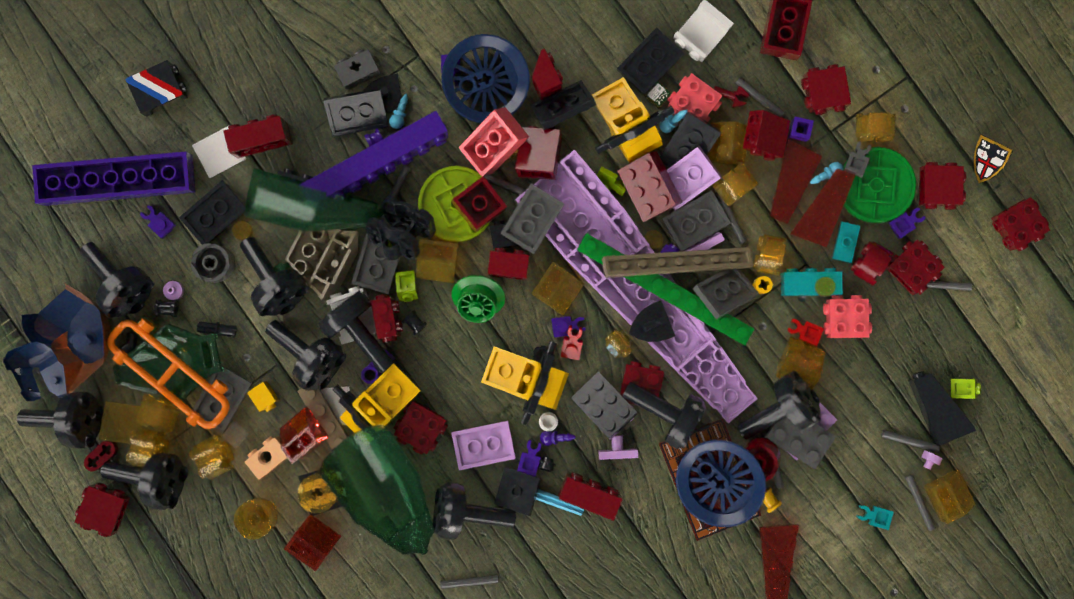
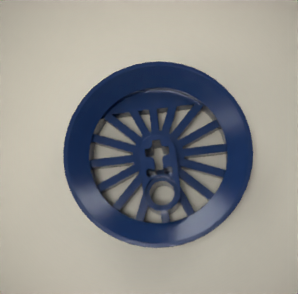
(512, 62)
(740, 509)

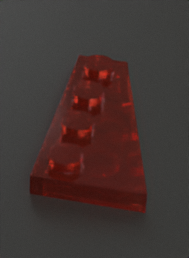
(794, 177)
(823, 213)
(777, 558)

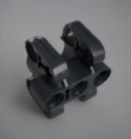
(406, 226)

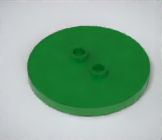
(884, 189)

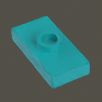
(846, 242)

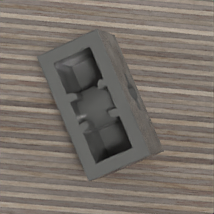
(347, 73)

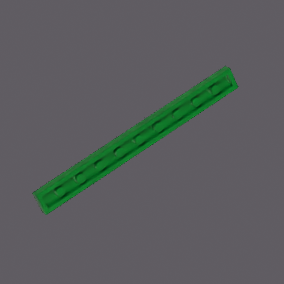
(671, 293)

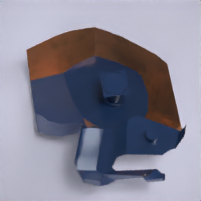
(64, 343)

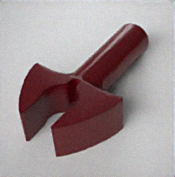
(733, 95)

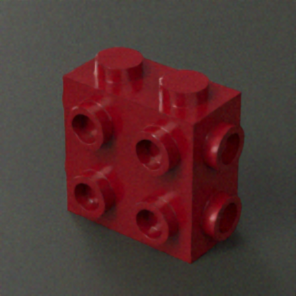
(826, 89)
(766, 135)
(941, 185)
(1021, 224)
(915, 267)
(386, 318)
(420, 427)
(101, 509)

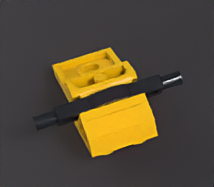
(628, 121)
(526, 378)
(379, 402)

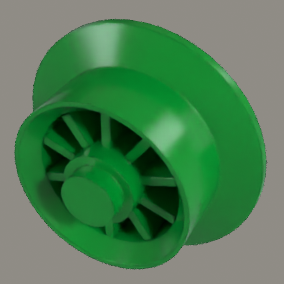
(478, 298)

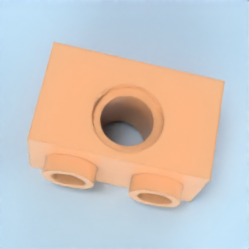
(256, 460)

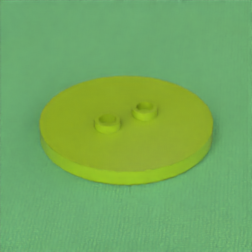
(437, 198)

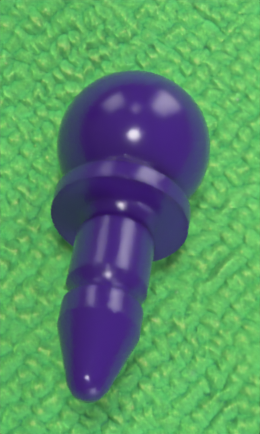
(548, 438)

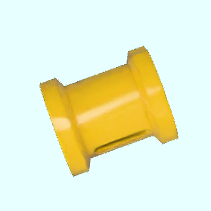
(767, 288)
(770, 500)

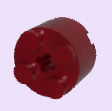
(873, 262)
(768, 452)

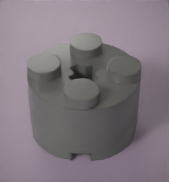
(202, 259)

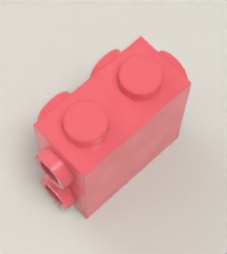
(695, 97)
(847, 317)

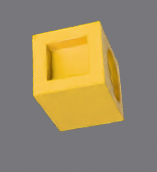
(263, 397)

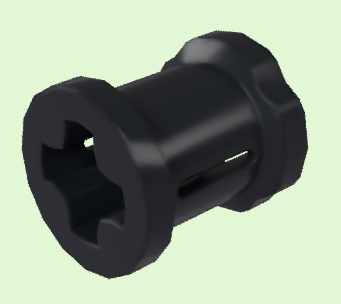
(160, 305)
(414, 322)

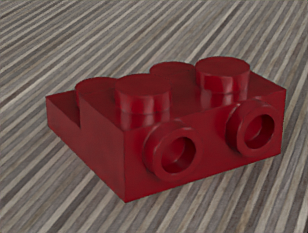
(647, 378)

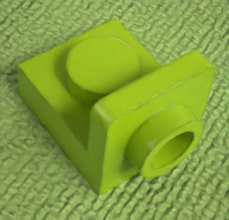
(406, 286)
(965, 388)

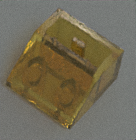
(729, 145)
(437, 261)
(557, 288)
(803, 359)
(950, 496)

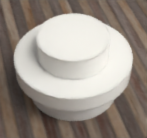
(548, 421)

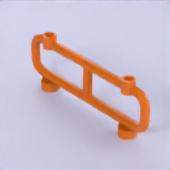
(144, 329)

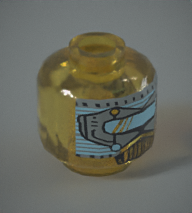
(619, 344)

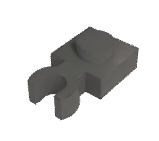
(857, 161)

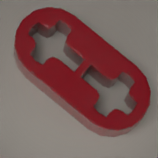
(97, 452)

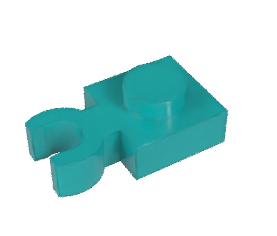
(877, 517)

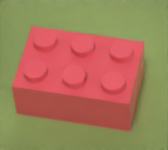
(493, 141)

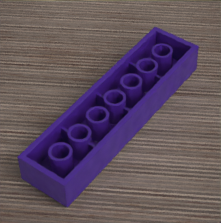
(381, 157)
(113, 178)

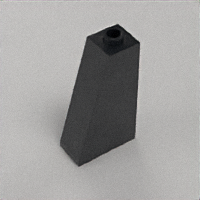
(939, 410)

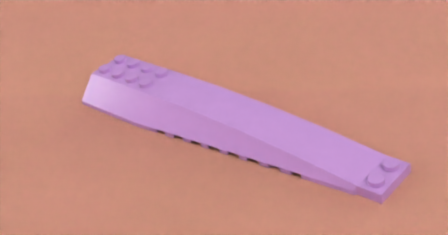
(595, 211)

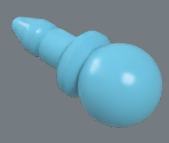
(397, 120)
(672, 121)
(828, 171)

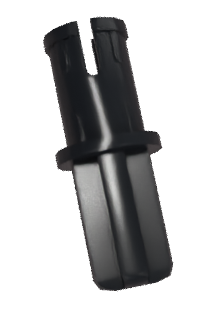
(220, 329)

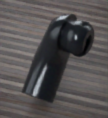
(130, 343)

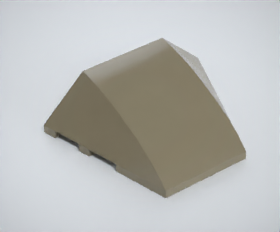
(323, 258)

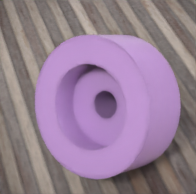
(173, 290)
(930, 459)

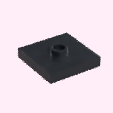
(517, 491)

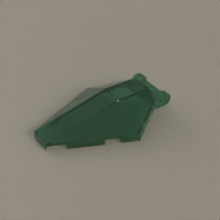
(187, 346)

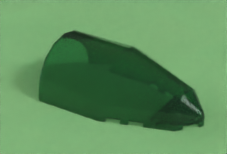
(304, 209)
(380, 489)

